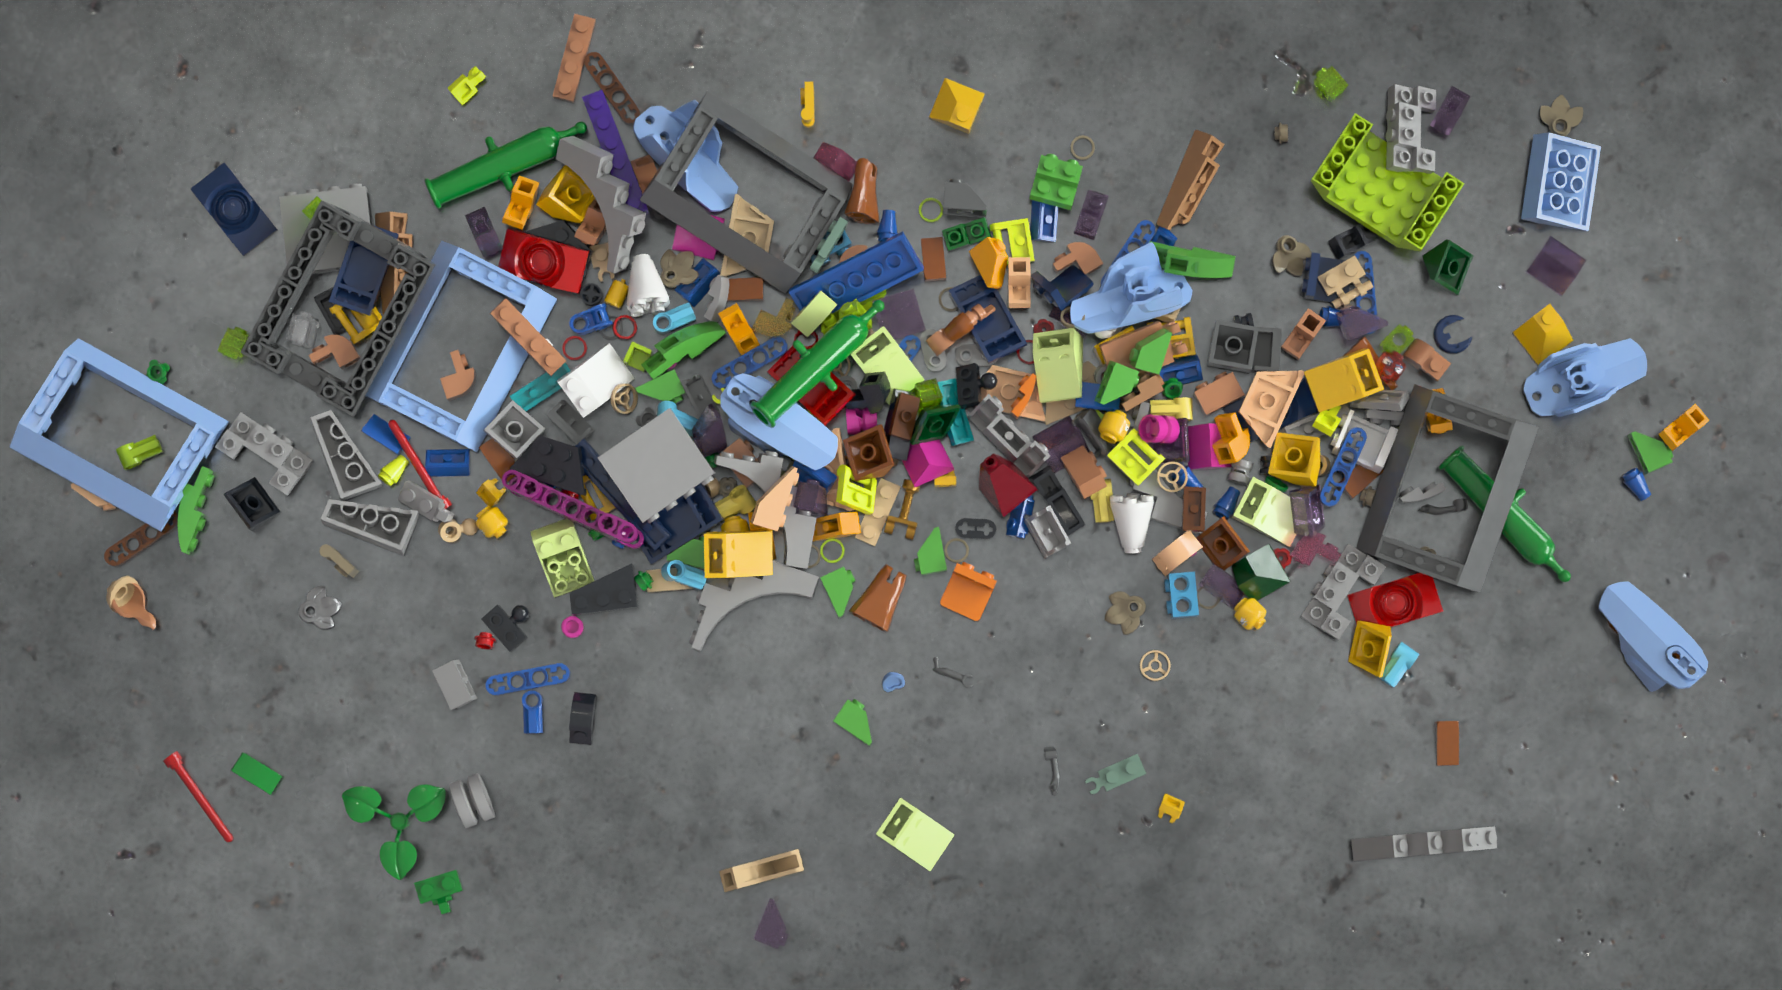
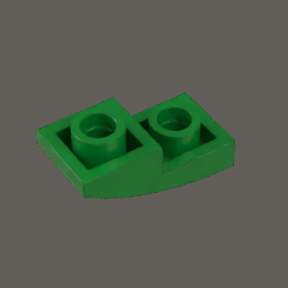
(966, 234)
(256, 773)

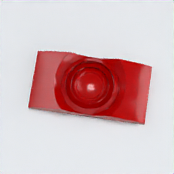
(543, 261)
(819, 400)
(1396, 601)

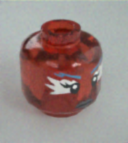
(1390, 366)

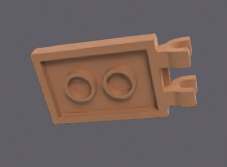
(1120, 347)

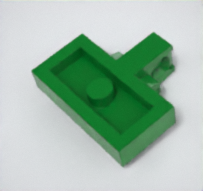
(439, 890)

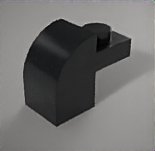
(872, 392)
(582, 718)

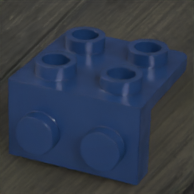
(1315, 267)
(1064, 288)

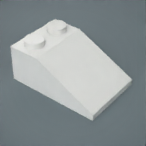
(594, 380)

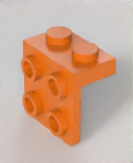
(968, 591)

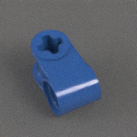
(592, 320)

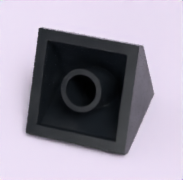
(252, 504)

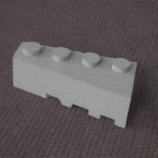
(345, 463)
(378, 525)

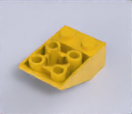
(1343, 380)
(738, 554)

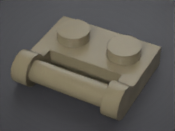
(342, 564)

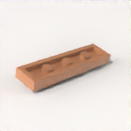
(573, 58)
(527, 337)

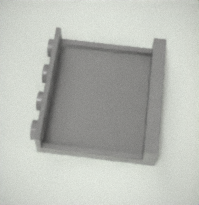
(295, 221)
(657, 466)

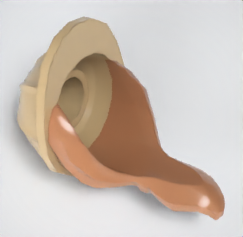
(129, 601)

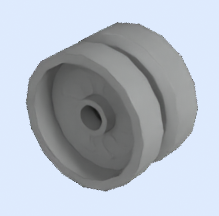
(468, 801)

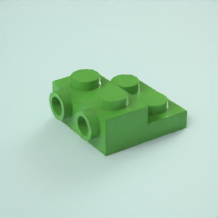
(1056, 181)

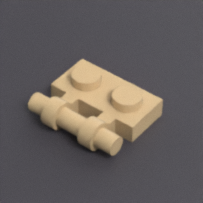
(1340, 277)

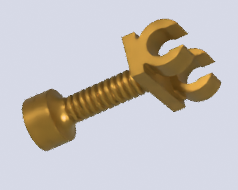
(910, 490)

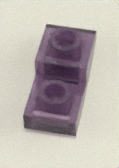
(1091, 214)

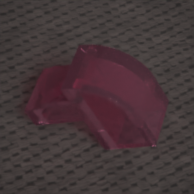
(1308, 547)

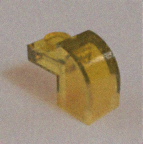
(772, 326)

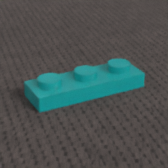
(539, 389)
(960, 430)

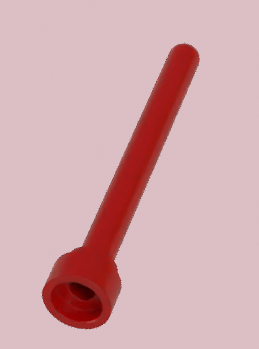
(416, 462)
(175, 763)

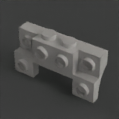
(1404, 129)
(1007, 437)
(275, 450)
(1335, 587)

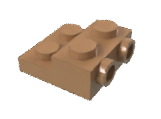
(1146, 388)

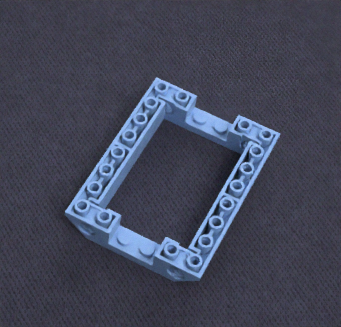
(469, 432)
(153, 509)

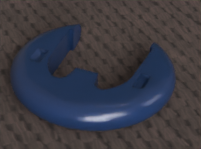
(1441, 338)

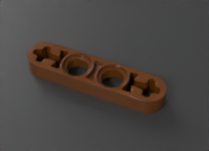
(614, 87)
(143, 540)

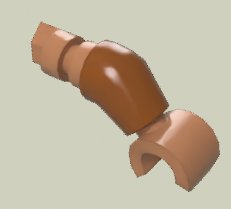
(957, 328)

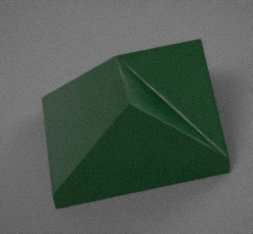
(1447, 266)
(934, 423)
(1260, 573)

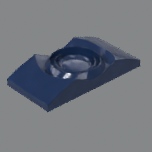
(233, 209)
(360, 278)
(998, 332)
(1300, 407)
(684, 522)

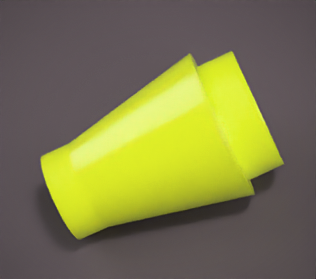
(392, 471)

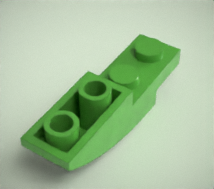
(1195, 262)
(689, 341)
(189, 518)

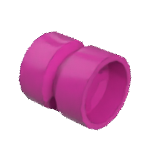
(859, 420)
(1159, 429)

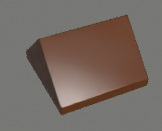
(869, 454)
(1222, 544)

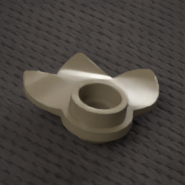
(1561, 114)
(1292, 258)
(678, 265)
(1122, 613)

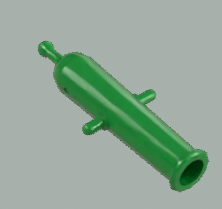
(499, 163)
(814, 365)
(1519, 527)

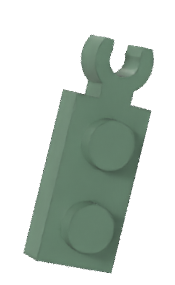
(826, 246)
(1118, 774)

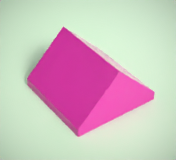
(688, 242)
(1201, 452)
(927, 462)

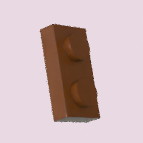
(1193, 509)

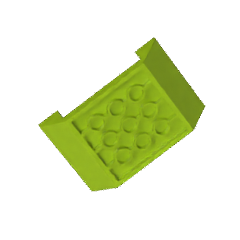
(1390, 203)

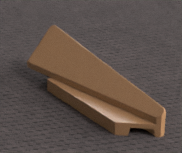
(1191, 180)
(395, 223)

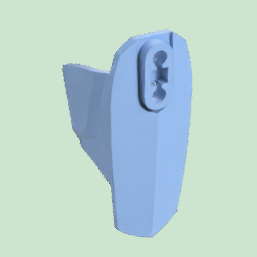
(704, 176)
(1131, 293)
(1584, 376)
(795, 432)
(1650, 639)

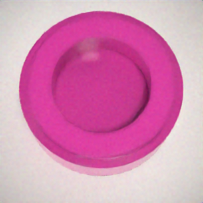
(572, 627)

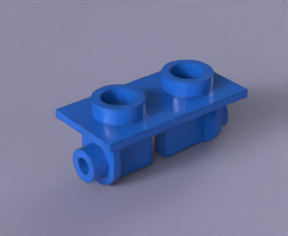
(1016, 524)

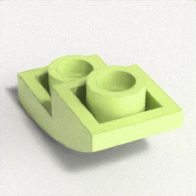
(814, 313)

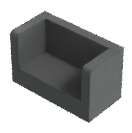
(1267, 350)

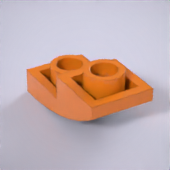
(1026, 389)

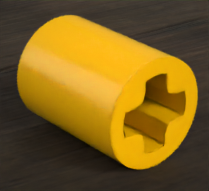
(616, 293)

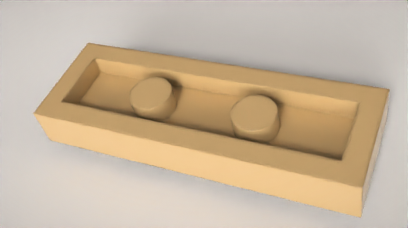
(873, 523)

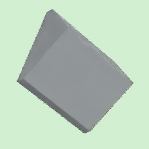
(514, 429)

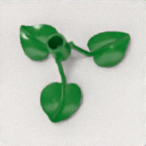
(425, 802)

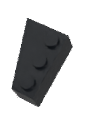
(606, 594)

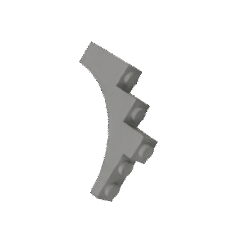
(611, 194)
(1168, 506)
(799, 526)
(743, 589)
(1424, 843)

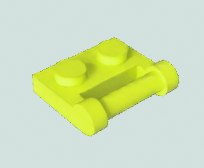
(1018, 236)
(1131, 462)
(853, 495)

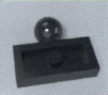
(970, 384)
(505, 626)

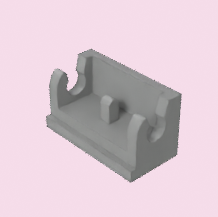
(1047, 531)
(454, 684)

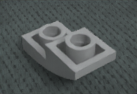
(719, 290)
(1416, 495)

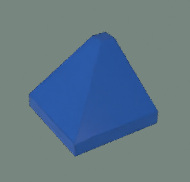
(1164, 237)

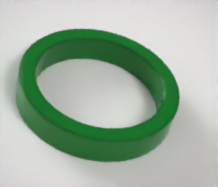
(1272, 481)

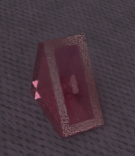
(836, 160)

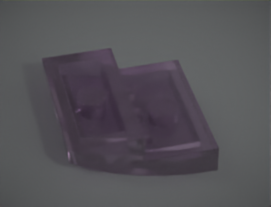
(901, 314)

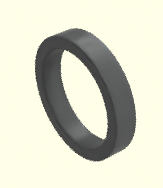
(614, 337)

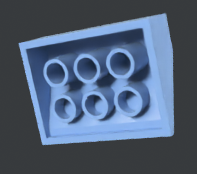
(1560, 182)

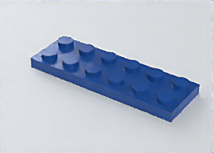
(862, 274)

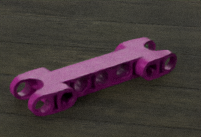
(540, 495)

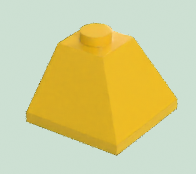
(956, 105)
(566, 196)
(1543, 334)
(1296, 459)

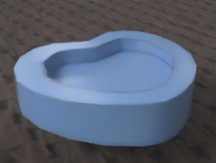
(892, 681)

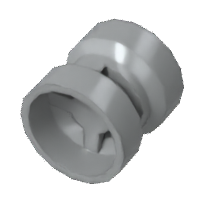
(1241, 466)

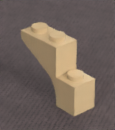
(761, 870)

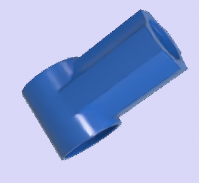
(532, 715)

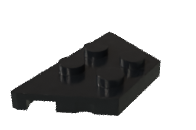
(562, 233)
(553, 464)

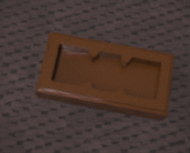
(904, 416)

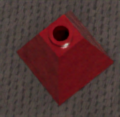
(1003, 483)

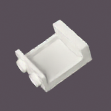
(1376, 446)

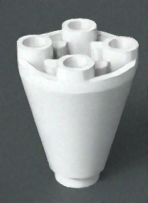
(645, 288)
(1132, 519)

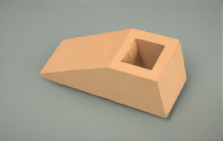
(771, 505)

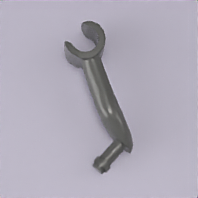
(1460, 505)
(944, 671)
(1051, 754)

